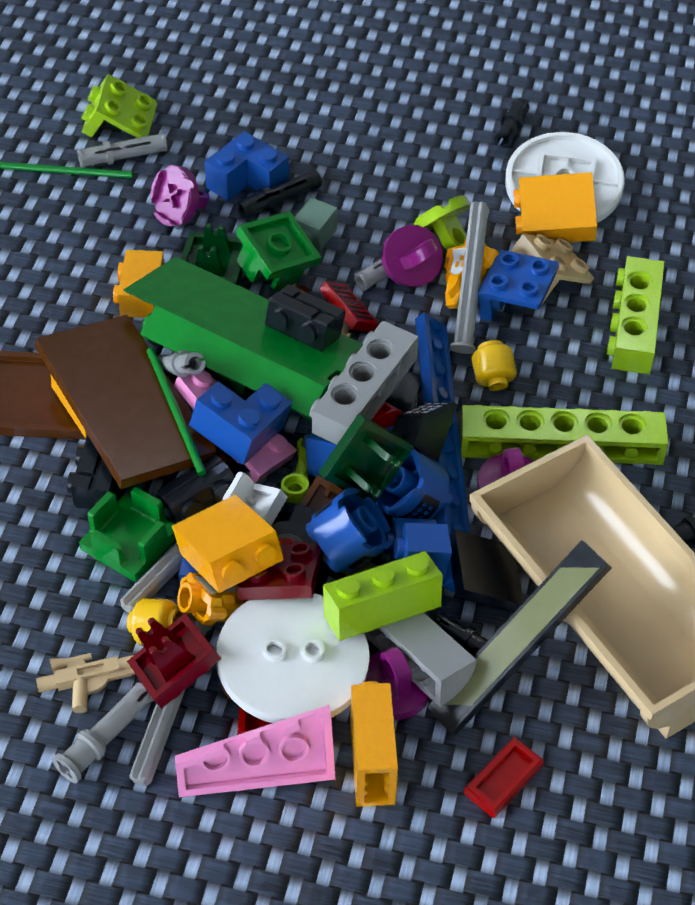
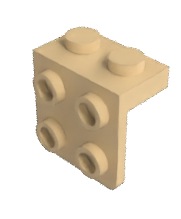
(559, 250)

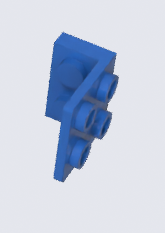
(515, 281)

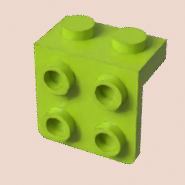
(120, 106)

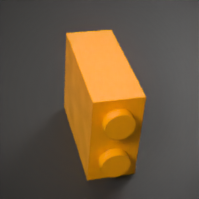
(557, 207)
(228, 543)
(373, 744)

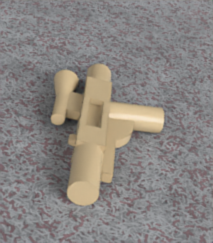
(83, 677)

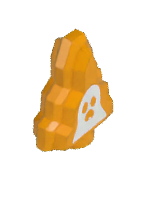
(454, 268)
(204, 602)

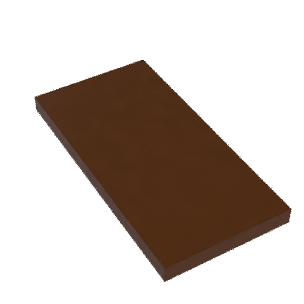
(120, 400)
(29, 402)

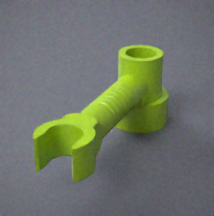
(297, 484)

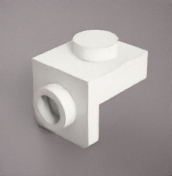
(260, 498)

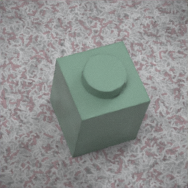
(318, 222)

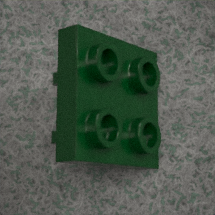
(214, 252)
(366, 458)

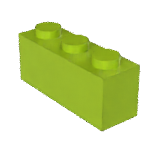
(382, 595)

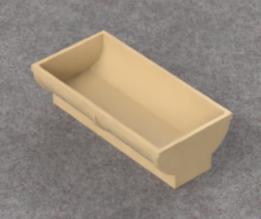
(644, 607)

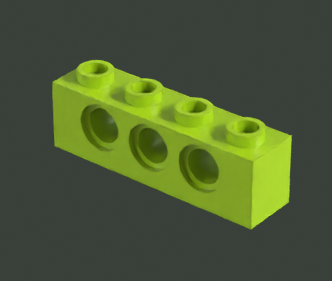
(637, 315)

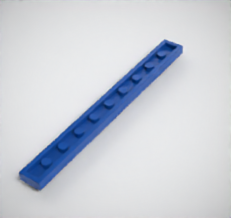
(438, 387)

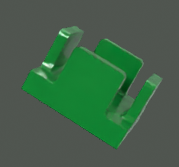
(276, 249)
(128, 533)

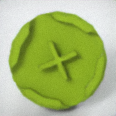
(445, 221)

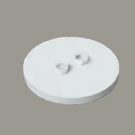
(569, 154)
(287, 659)

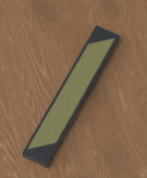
(524, 633)

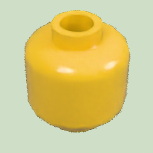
(494, 365)
(162, 610)

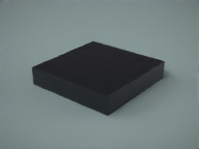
(485, 571)

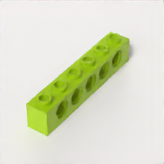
(621, 435)

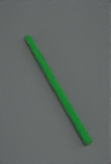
(66, 170)
(176, 412)

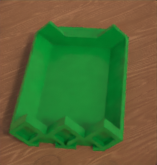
(229, 329)

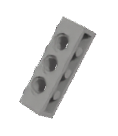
(365, 381)

